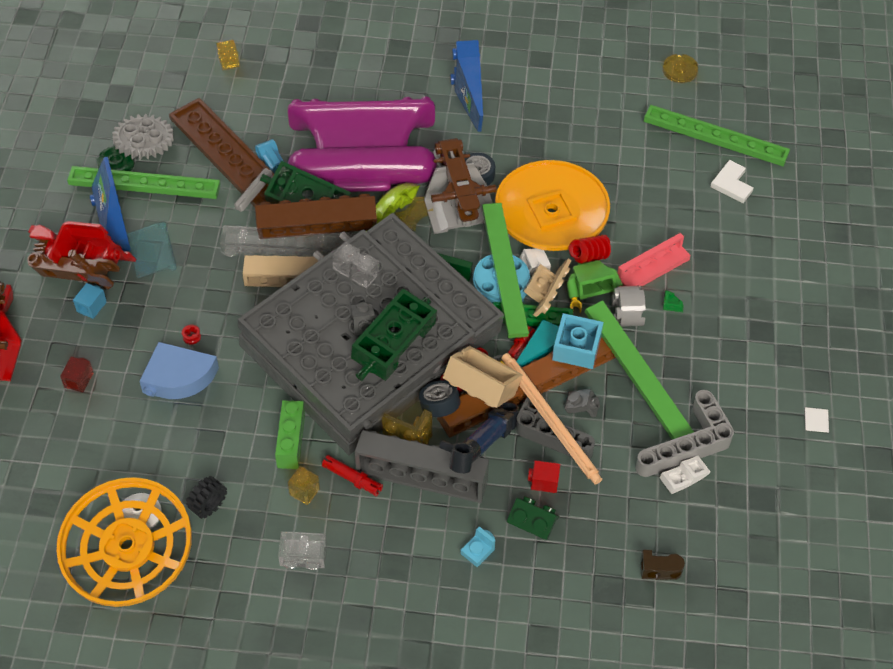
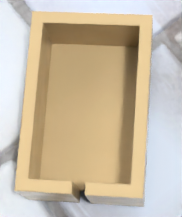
(482, 376)

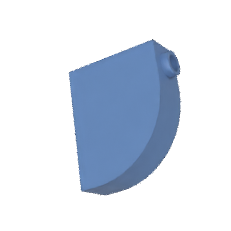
(177, 372)

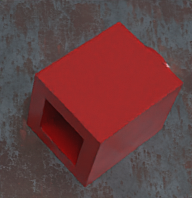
(544, 476)

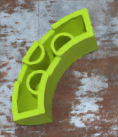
(395, 198)

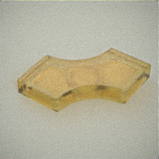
(414, 213)

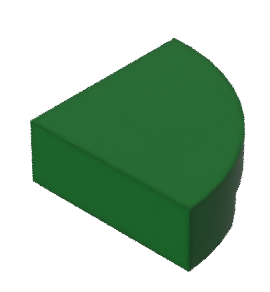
(672, 303)

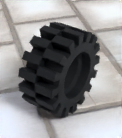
(206, 497)

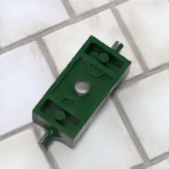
(291, 182)
(379, 348)

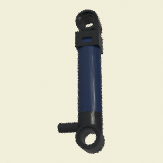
(499, 424)

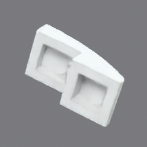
(685, 475)

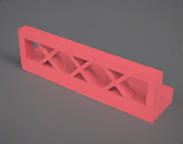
(654, 262)

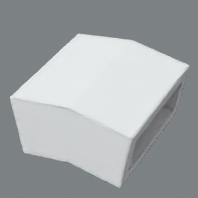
(534, 258)

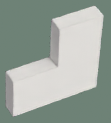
(728, 182)

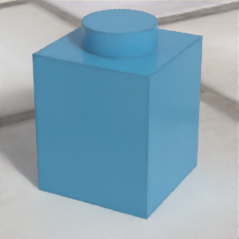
(90, 300)

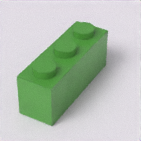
(290, 434)

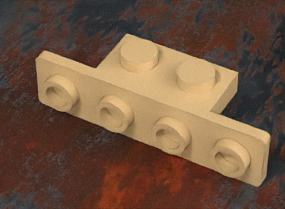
(544, 284)

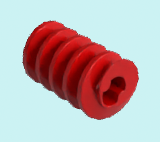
(590, 248)

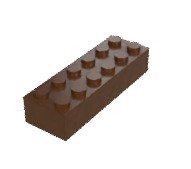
(315, 217)

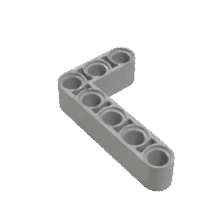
(710, 435)

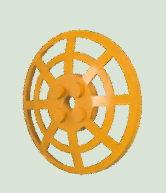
(118, 532)

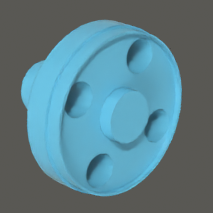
(485, 280)

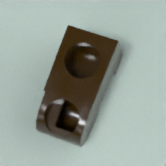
(661, 567)

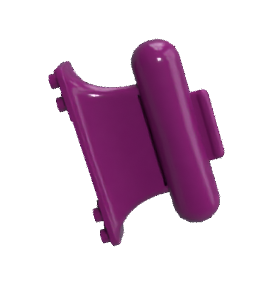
(364, 142)

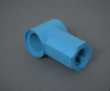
(269, 154)

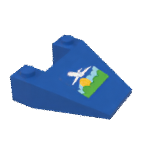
(468, 79)
(108, 205)

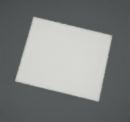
(816, 420)

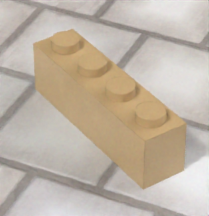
(274, 270)

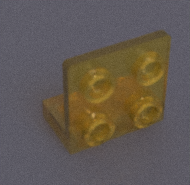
(419, 431)

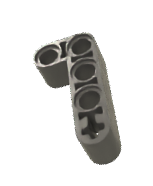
(537, 424)

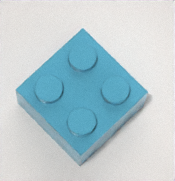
(577, 341)

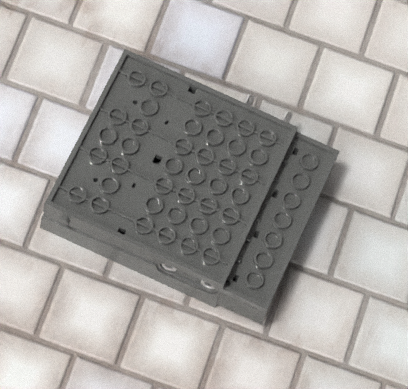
(307, 331)

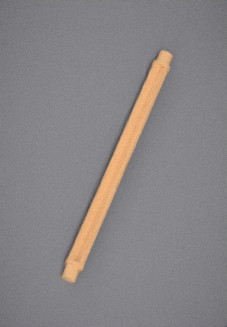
(554, 422)

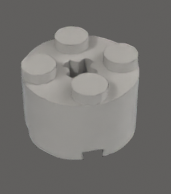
(629, 305)

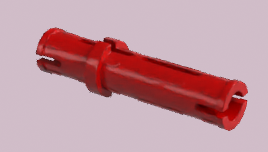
(359, 479)

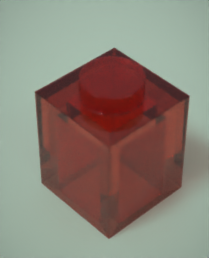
(77, 374)

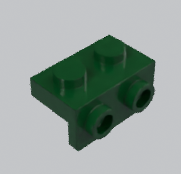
(532, 517)

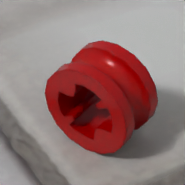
(195, 338)

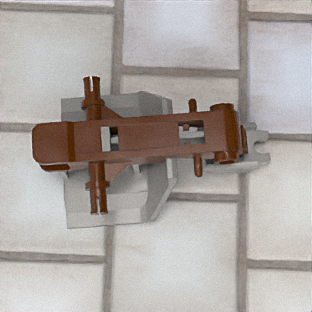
(455, 189)

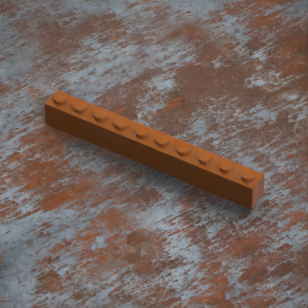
(543, 374)

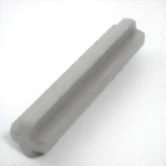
(251, 191)

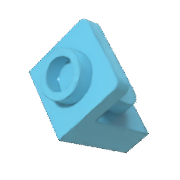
(479, 547)

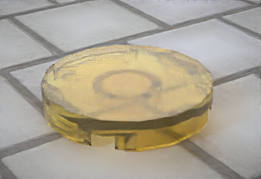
(680, 68)

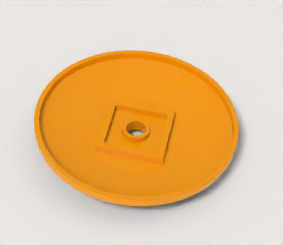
(569, 189)

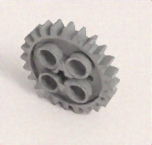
(142, 136)

